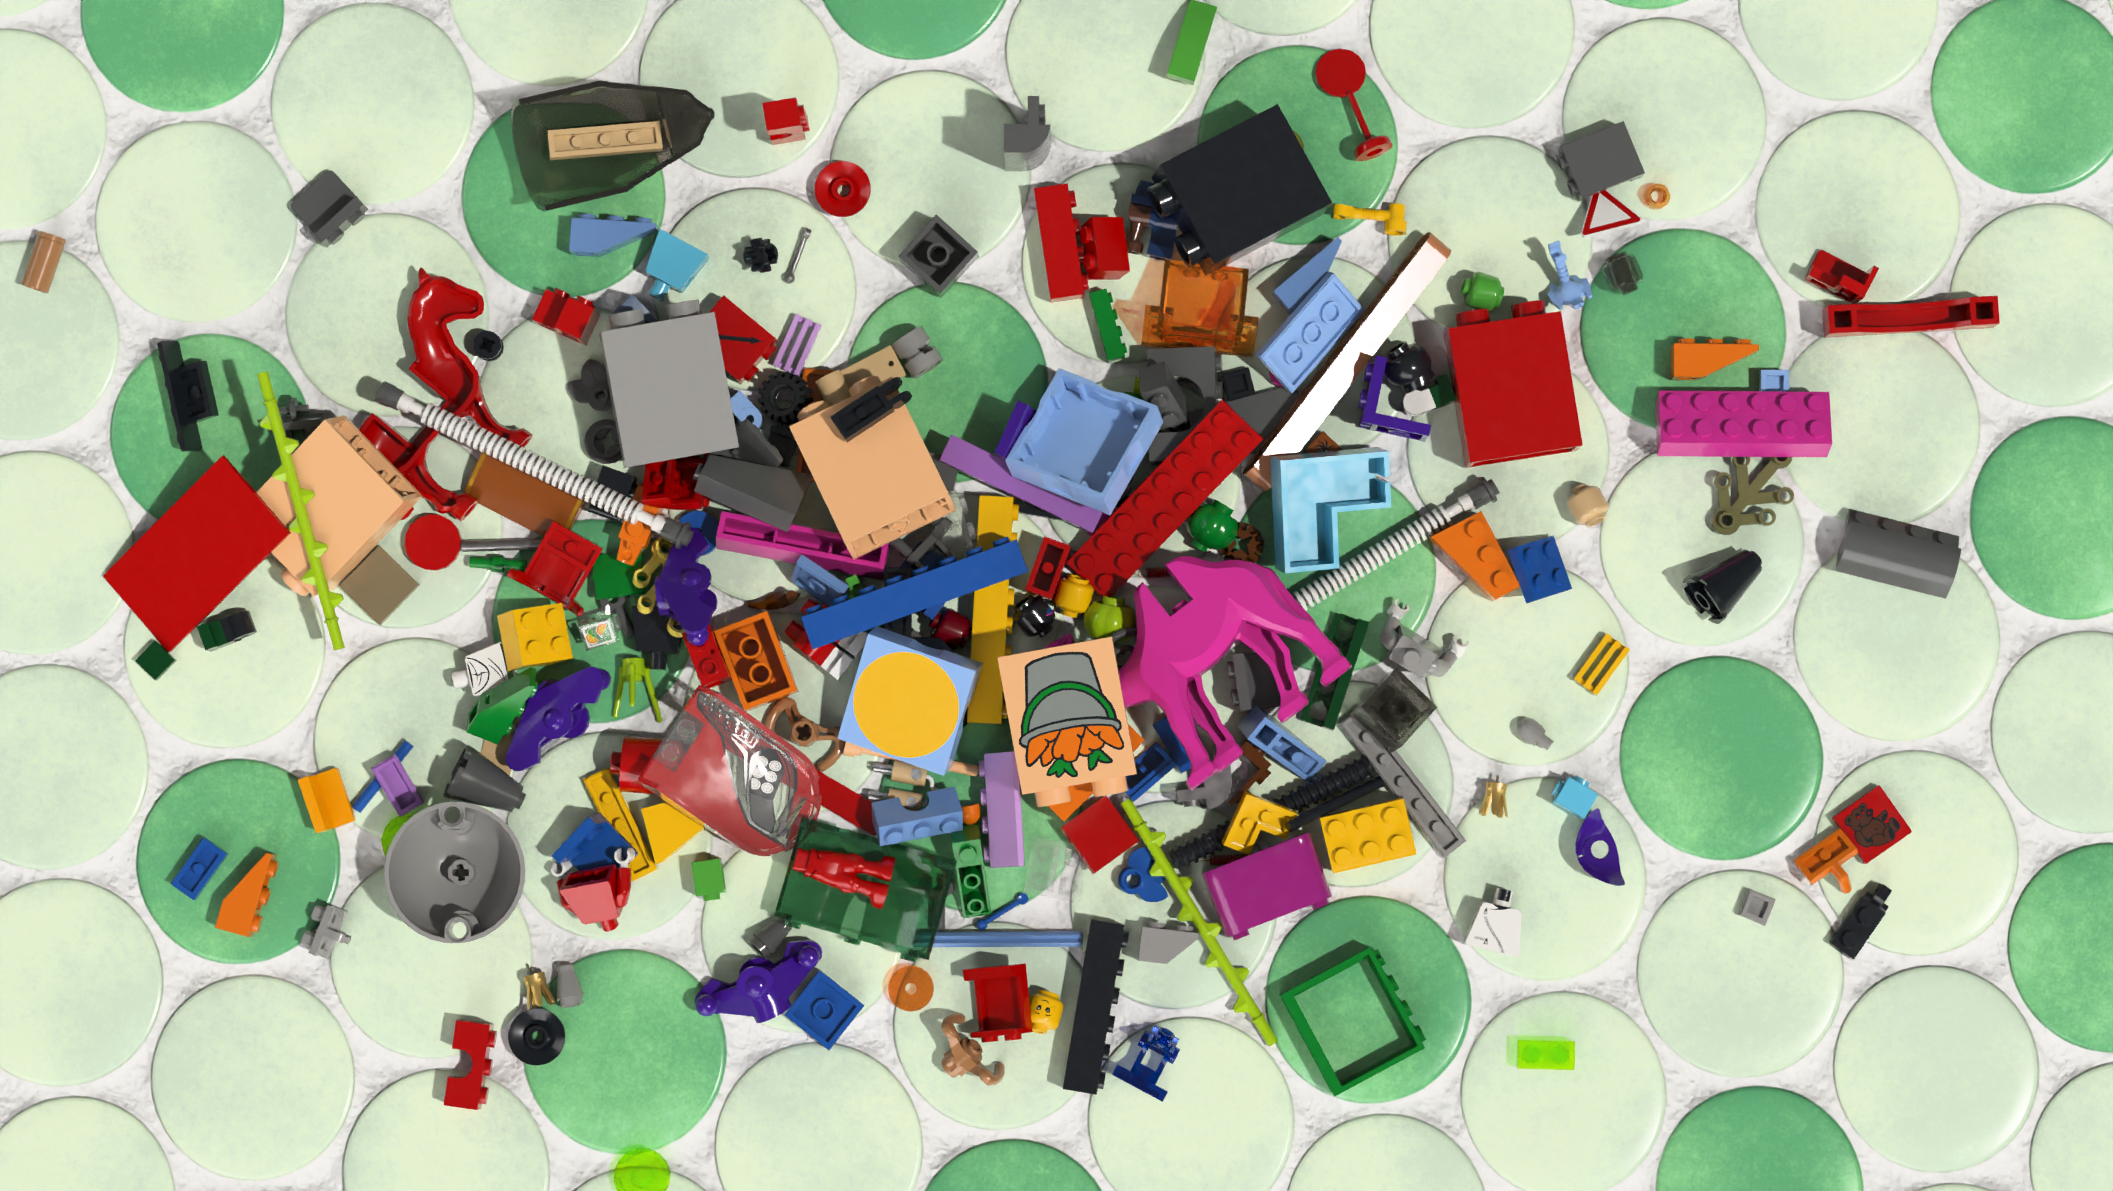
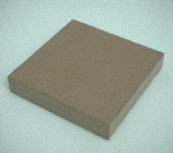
(379, 585)

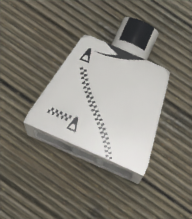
(1496, 925)

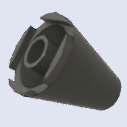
(483, 783)

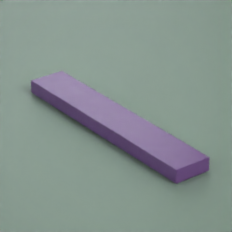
(996, 473)

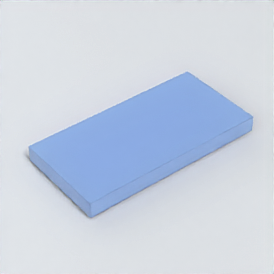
(1310, 332)

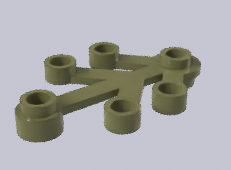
(1748, 495)

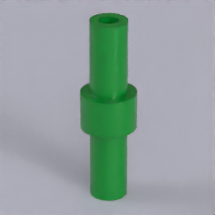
(497, 563)

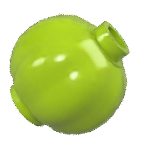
(1109, 616)

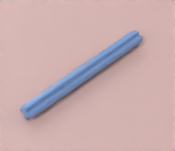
(1009, 939)

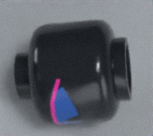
(1034, 616)

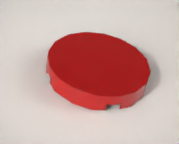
(433, 542)

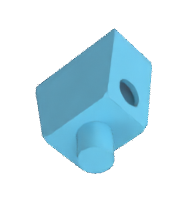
(673, 264)

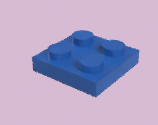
(1539, 569)
(824, 1010)

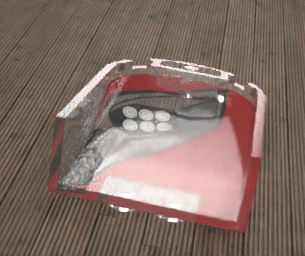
(734, 775)

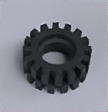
(770, 392)

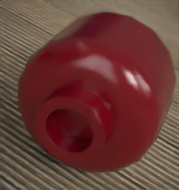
(951, 628)

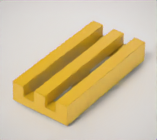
(1615, 645)

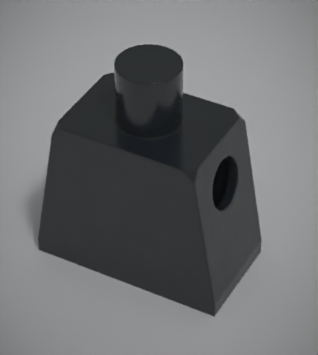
(654, 638)

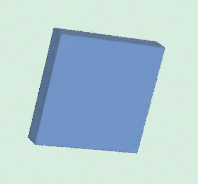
(817, 581)

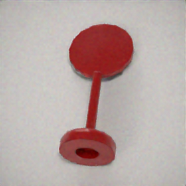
(1342, 75)

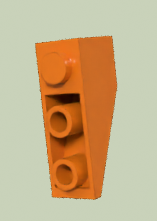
(1699, 360)
(243, 904)

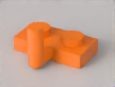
(1826, 858)

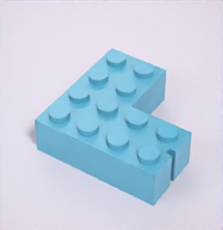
(1311, 491)

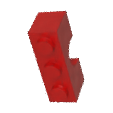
(785, 121)
(476, 1040)

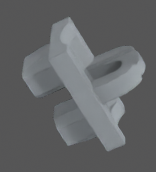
(328, 932)

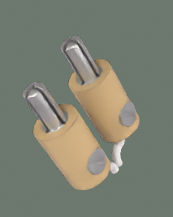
(907, 774)

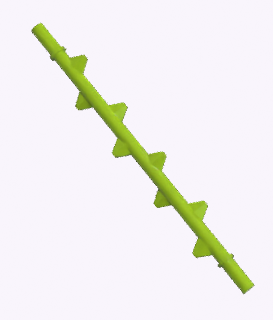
(300, 497)
(1208, 931)

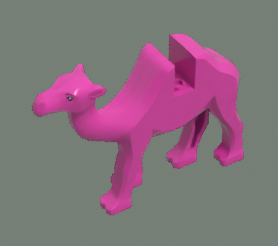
(1173, 652)

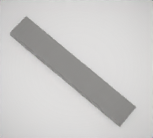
(1405, 784)

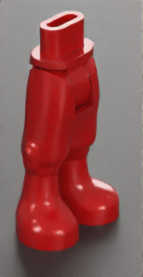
(841, 869)

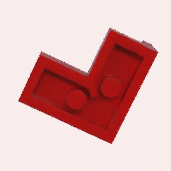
(1840, 277)

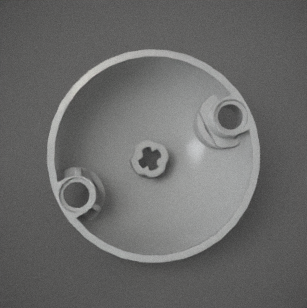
(424, 866)

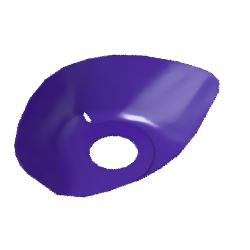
(1603, 869)

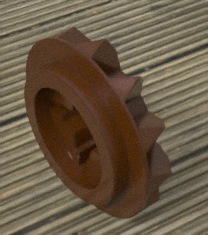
(1254, 547)

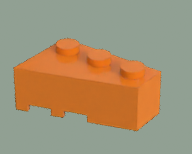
(1478, 555)

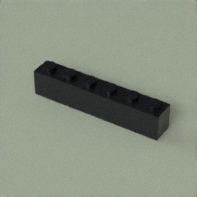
(1093, 1007)

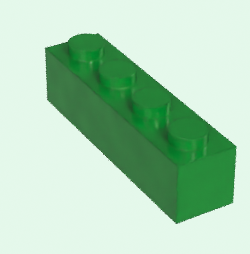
(1105, 319)

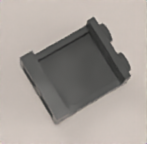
(1599, 161)

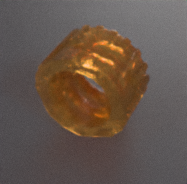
(1649, 201)

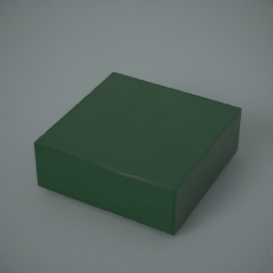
(155, 660)

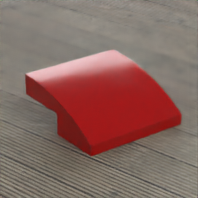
(671, 485)

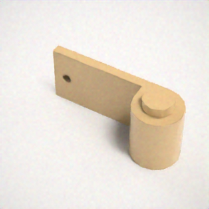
(835, 385)

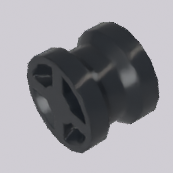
(490, 351)

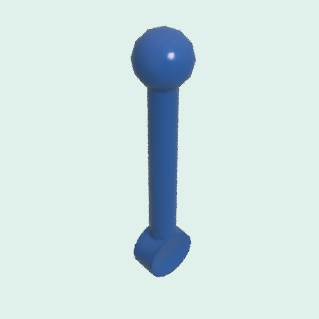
(1021, 899)

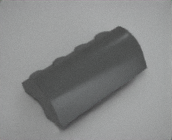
(1030, 143)
(1898, 553)

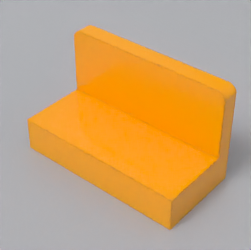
(326, 800)

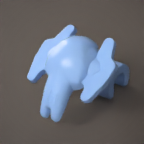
(1568, 292)

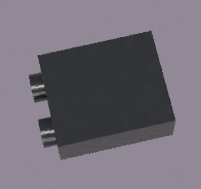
(1238, 191)

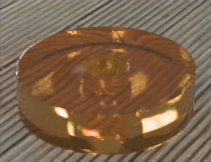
(898, 992)

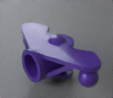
(684, 591)
(555, 713)
(761, 985)

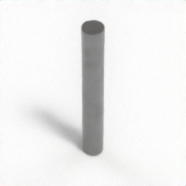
(500, 545)

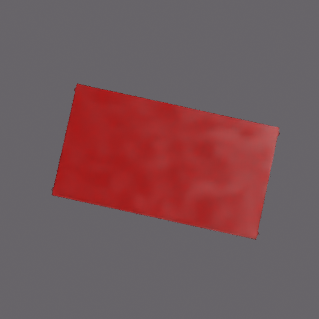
(196, 554)

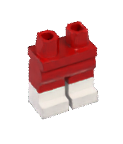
(827, 656)

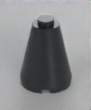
(1722, 584)

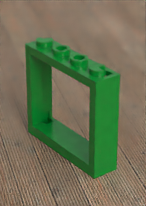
(1401, 1010)

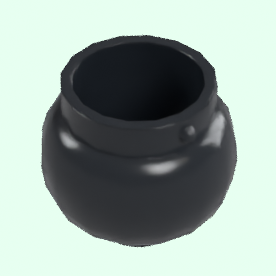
(1408, 366)

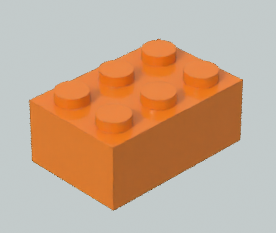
(756, 661)

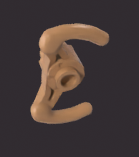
(805, 731)
(966, 1054)

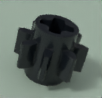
(760, 255)

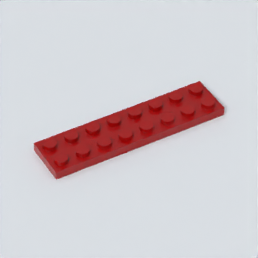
(1165, 499)

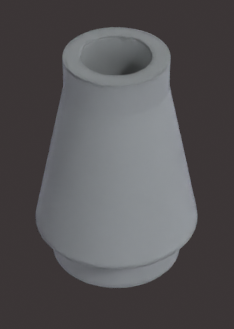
(568, 987)

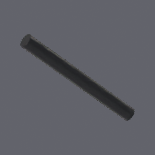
(1334, 804)

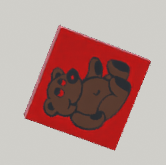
(1872, 824)

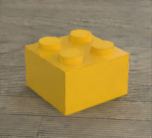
(534, 636)

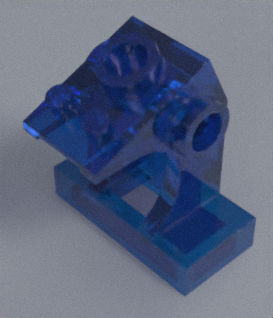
(1142, 1077)

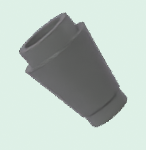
(770, 937)

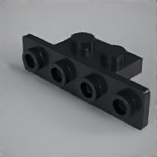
(189, 394)

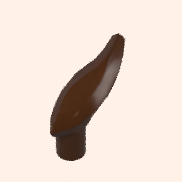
(775, 600)

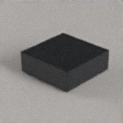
(1238, 384)

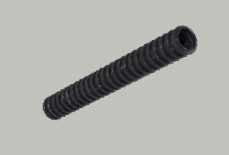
(1295, 800)

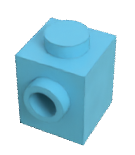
(1574, 796)

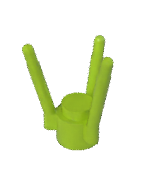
(632, 672)

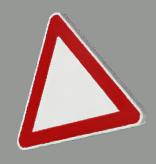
(1607, 215)

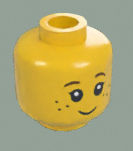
(1045, 1011)

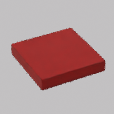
(1099, 834)

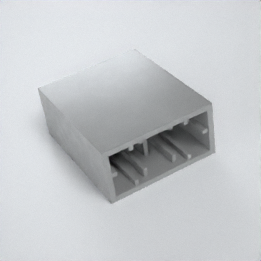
(668, 385)

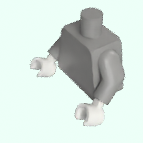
(1415, 651)

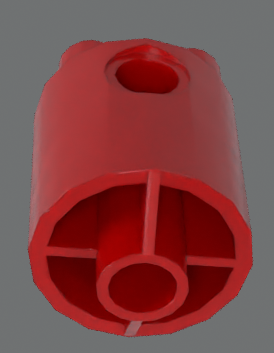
(632, 761)

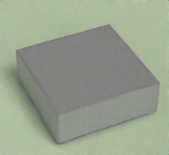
(1756, 907)

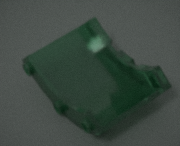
(910, 908)

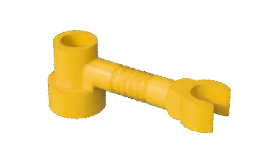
(1393, 217)

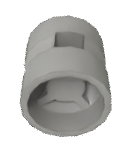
(917, 352)

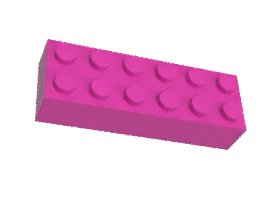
(1743, 424)

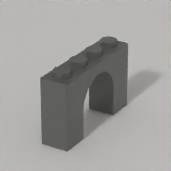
(1194, 365)

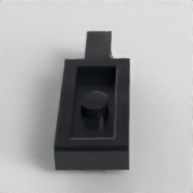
(1861, 922)

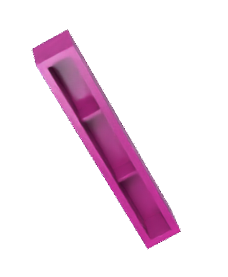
(825, 548)

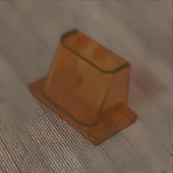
(1201, 311)

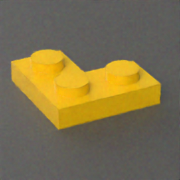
(1255, 815)

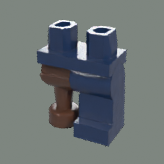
(1143, 215)

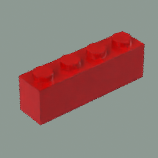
(1059, 242)

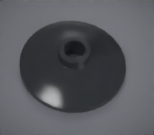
(522, 1041)

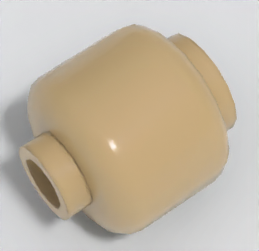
(1587, 505)

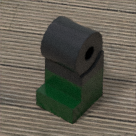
(226, 630)

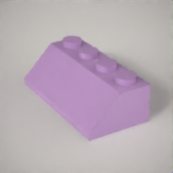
(1003, 810)

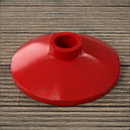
(837, 175)

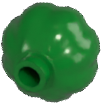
(1212, 526)

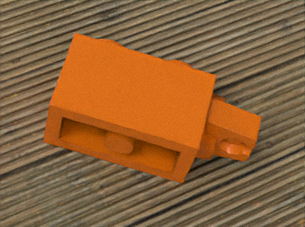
(635, 536)

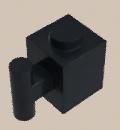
(617, 481)

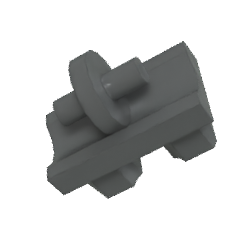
(296, 420)

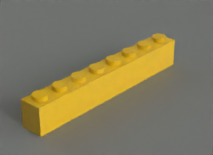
(991, 615)

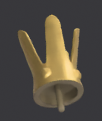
(1496, 793)
(535, 984)

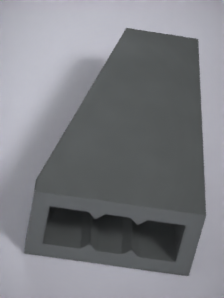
(753, 489)

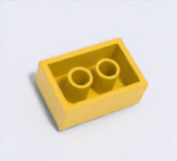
(1368, 835)

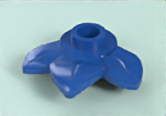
(1148, 886)

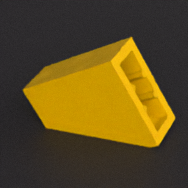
(668, 830)

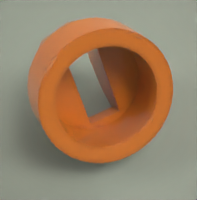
(971, 813)

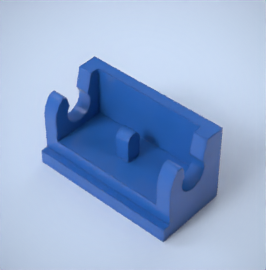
(1150, 768)

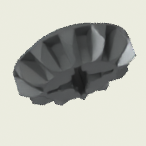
(595, 448)

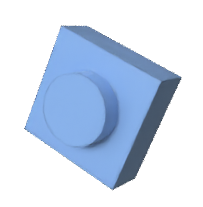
(1774, 380)

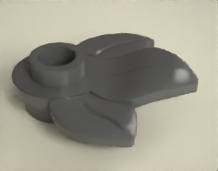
(591, 384)

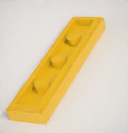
(614, 808)

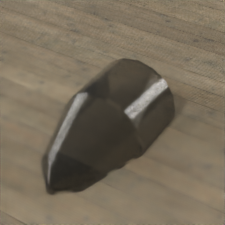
(601, 103)

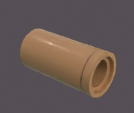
(43, 262)

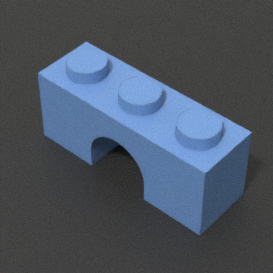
(898, 824)

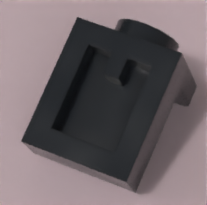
(784, 441)

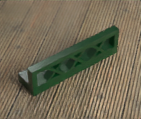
(1343, 681)

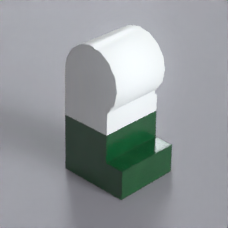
(1424, 401)

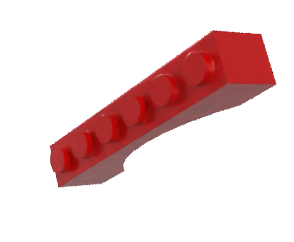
(1911, 317)

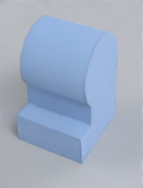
(744, 409)

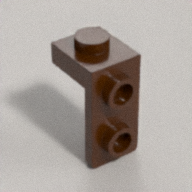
(1255, 756)

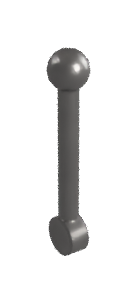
(789, 277)

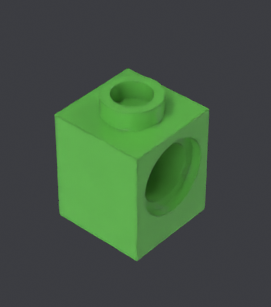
(709, 879)

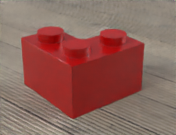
(566, 315)

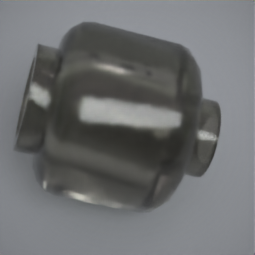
(1622, 273)

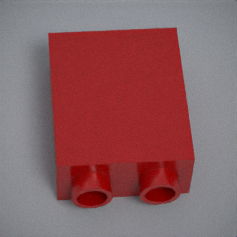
(1512, 385)

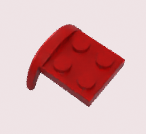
(559, 566)

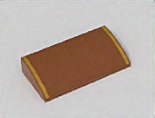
(521, 496)

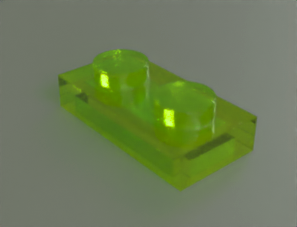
(1545, 1054)

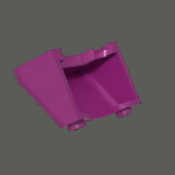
(1267, 885)

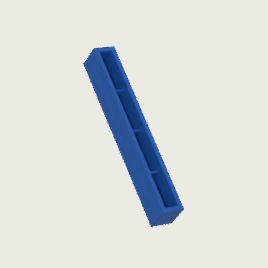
(913, 594)

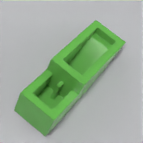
(1191, 42)

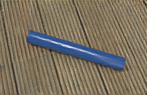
(374, 785)

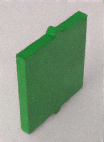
(615, 578)

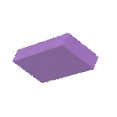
(397, 785)

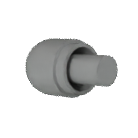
(1533, 733)

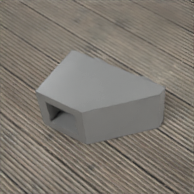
(1162, 944)

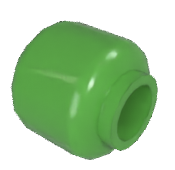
(1482, 291)

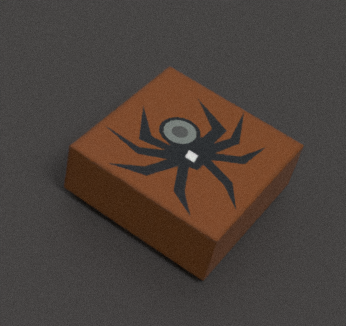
(1322, 444)

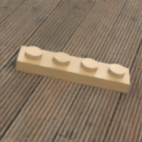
(604, 140)

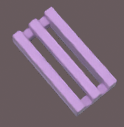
(806, 324)

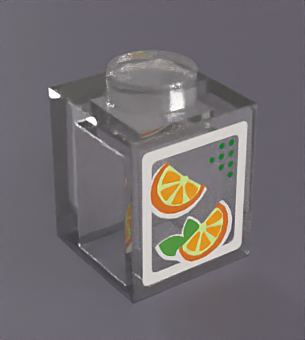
(599, 627)

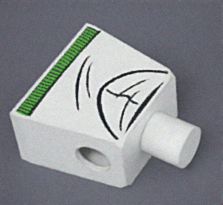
(484, 670)

